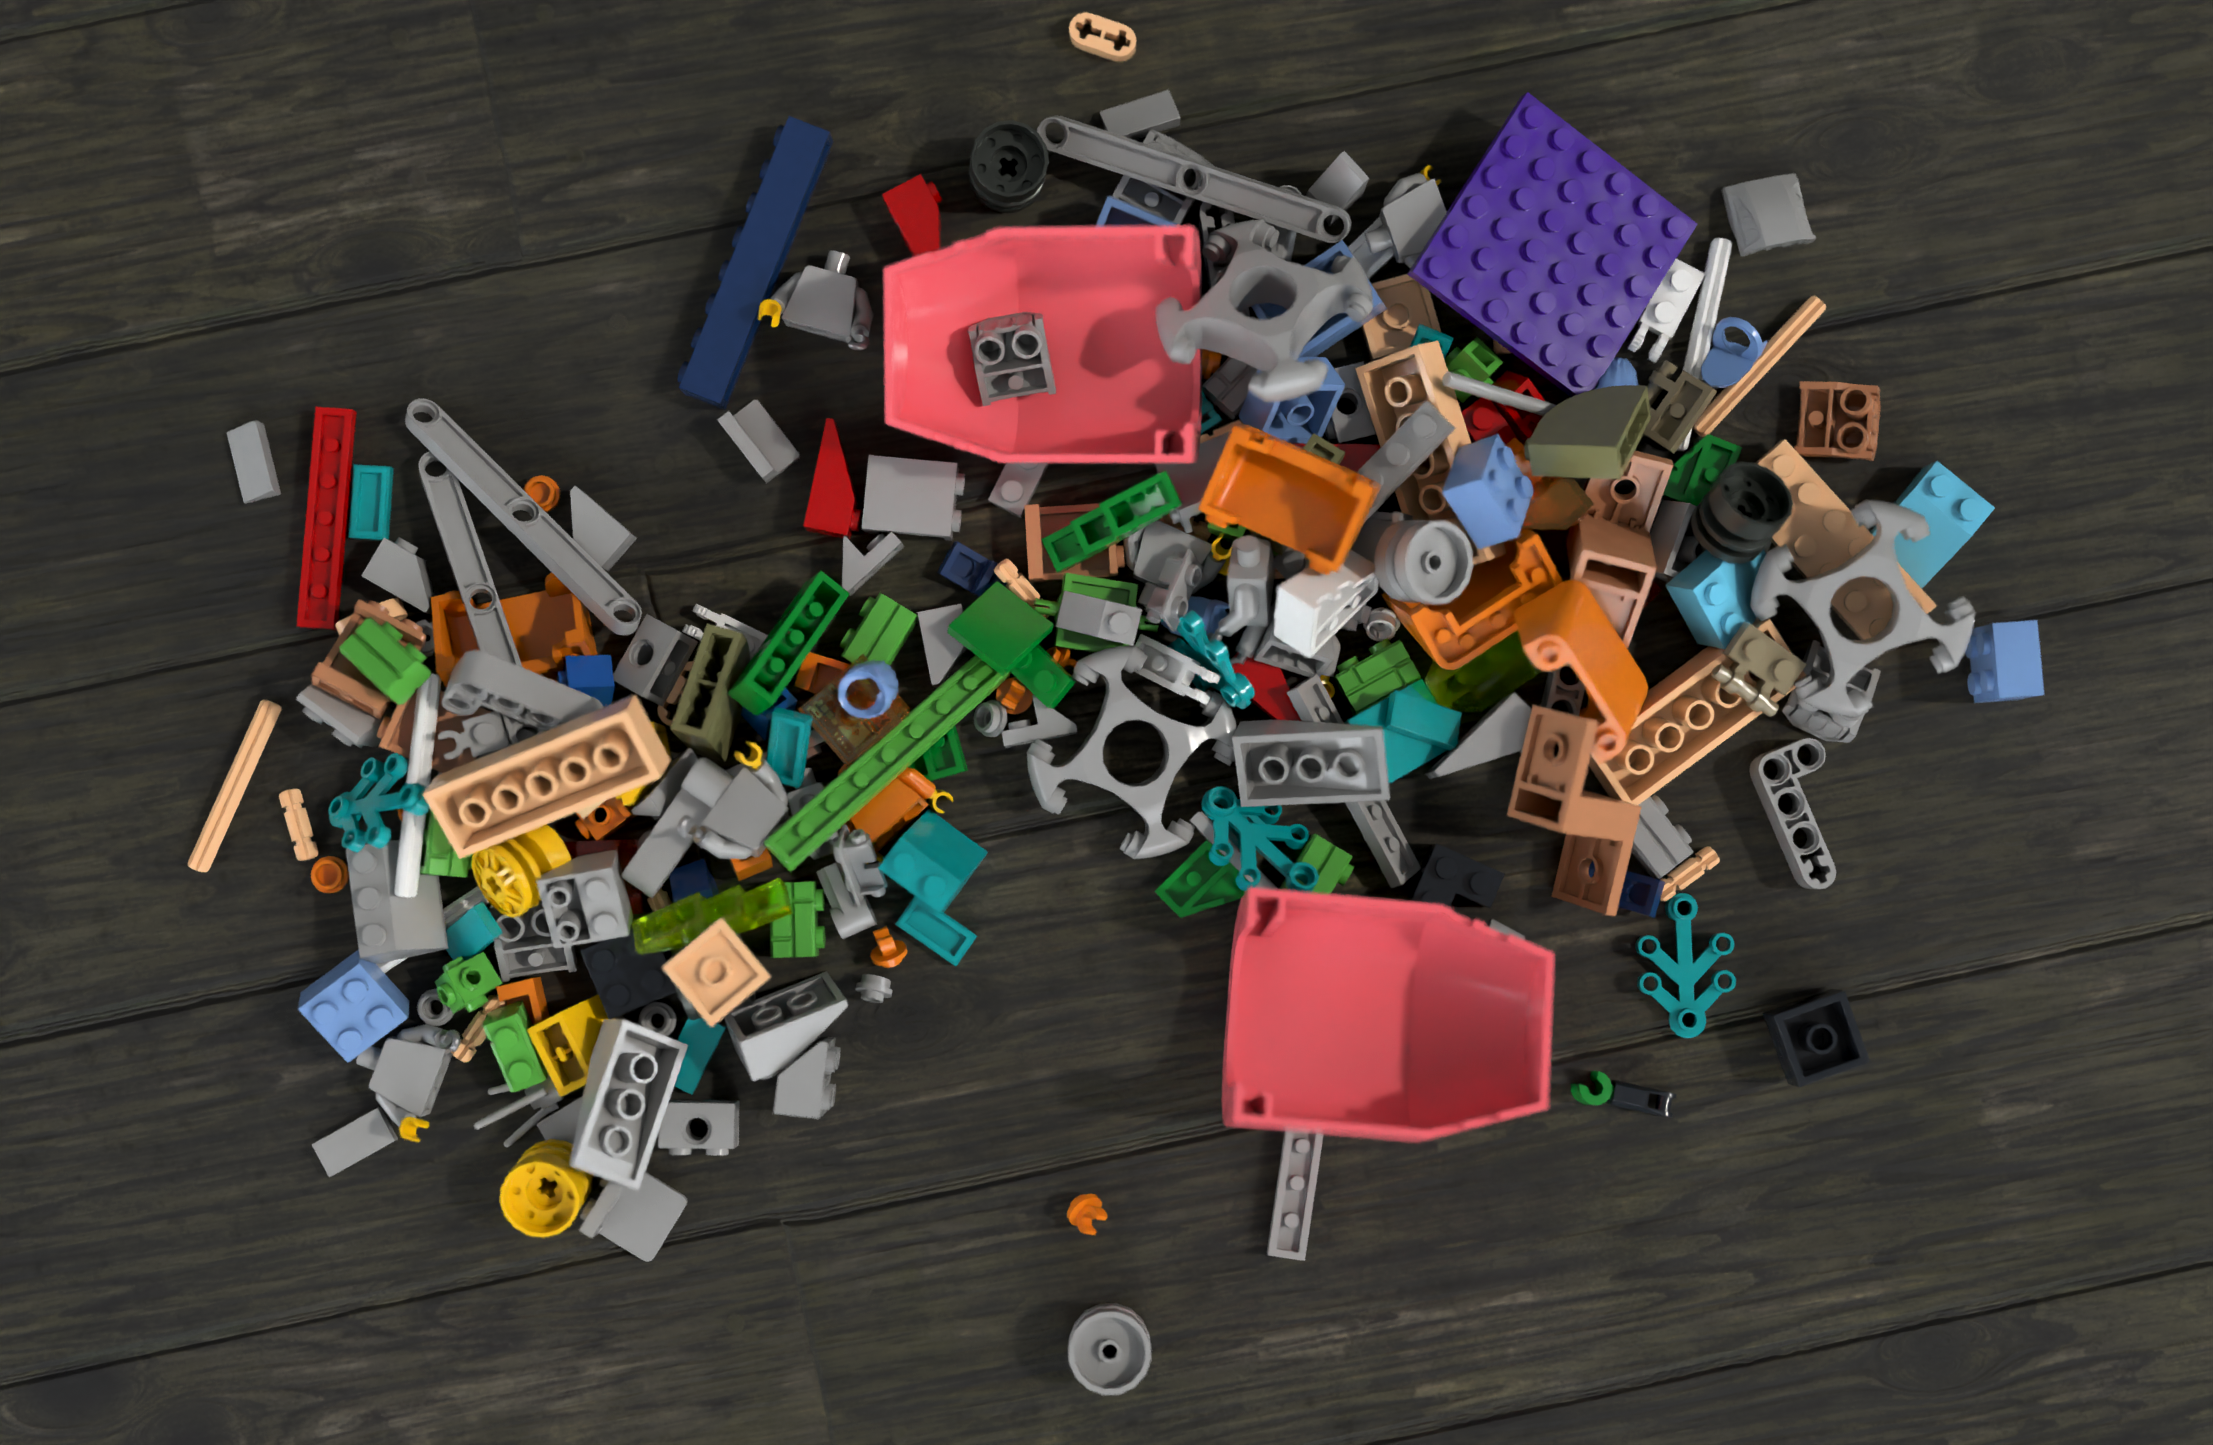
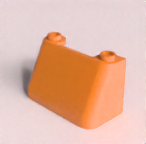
(1289, 496)
(1484, 610)
(541, 623)
(1572, 628)

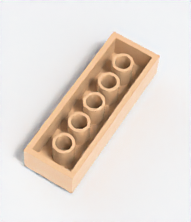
(1393, 392)
(1824, 536)
(1680, 725)
(547, 776)

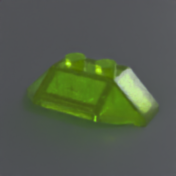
(1483, 678)

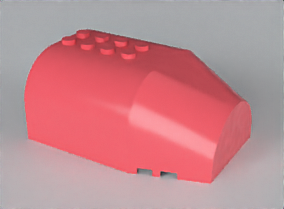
(1098, 305)
(1381, 1019)

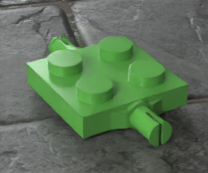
(1100, 588)

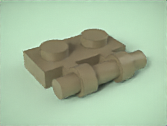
(1679, 409)
(1764, 659)

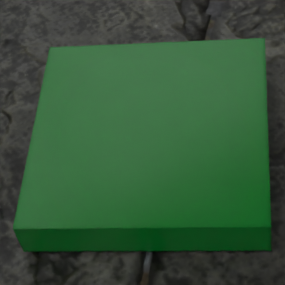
(1000, 628)

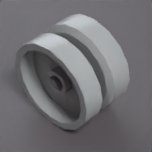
(1423, 561)
(1106, 1371)

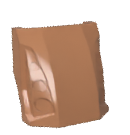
(1838, 420)

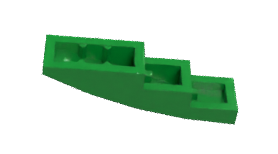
(1112, 521)

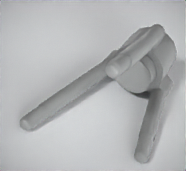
(538, 1095)

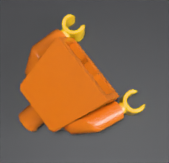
(895, 807)

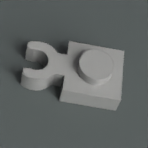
(481, 734)

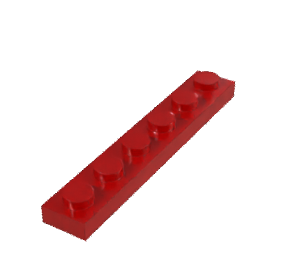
(326, 518)

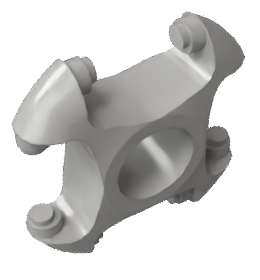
(1260, 278)
(1905, 625)
(1087, 762)

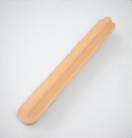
(1774, 350)
(234, 786)

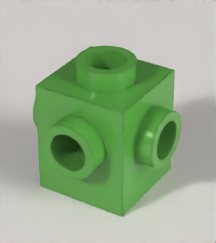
(1473, 362)
(467, 983)

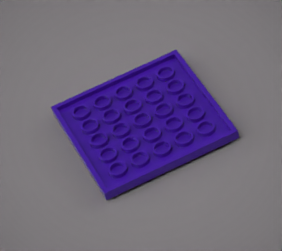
(1552, 248)

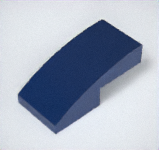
(968, 569)
(1638, 893)

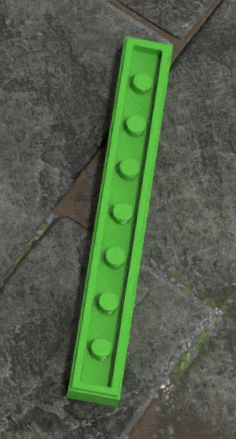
(883, 762)

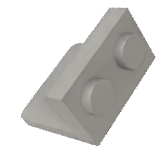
(633, 1217)

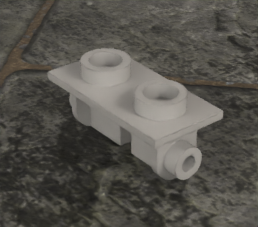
(1181, 574)
(853, 853)

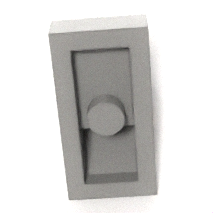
(860, 568)
(1050, 725)

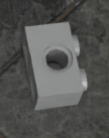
(1356, 426)
(654, 660)
(722, 1123)

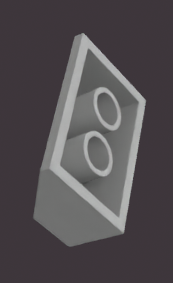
(390, 924)

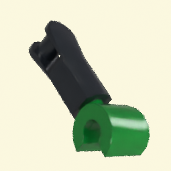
(1623, 1095)

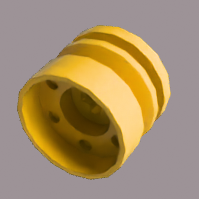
(511, 868)
(543, 1190)

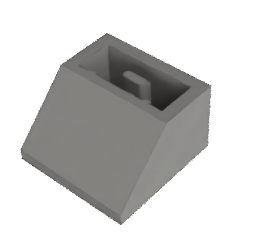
(350, 723)
(586, 900)
(806, 1086)

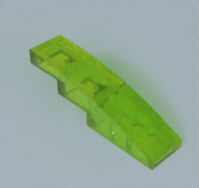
(690, 917)

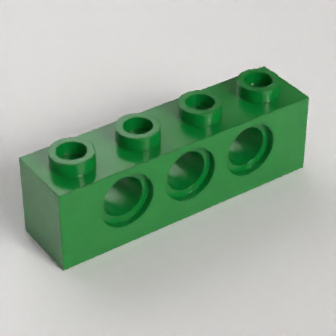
(788, 643)

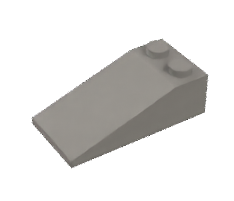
(1309, 763)
(625, 1101)

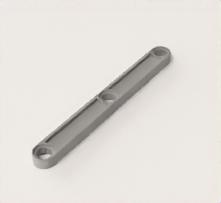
(1218, 187)
(540, 534)
(470, 571)

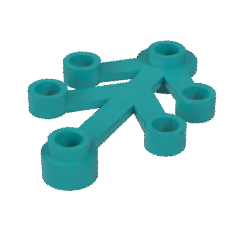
(1213, 656)
(349, 806)
(1256, 837)
(1685, 971)

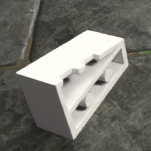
(1318, 605)

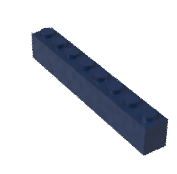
(756, 262)

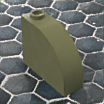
(1590, 434)
(706, 713)

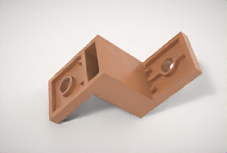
(1613, 542)
(1552, 796)

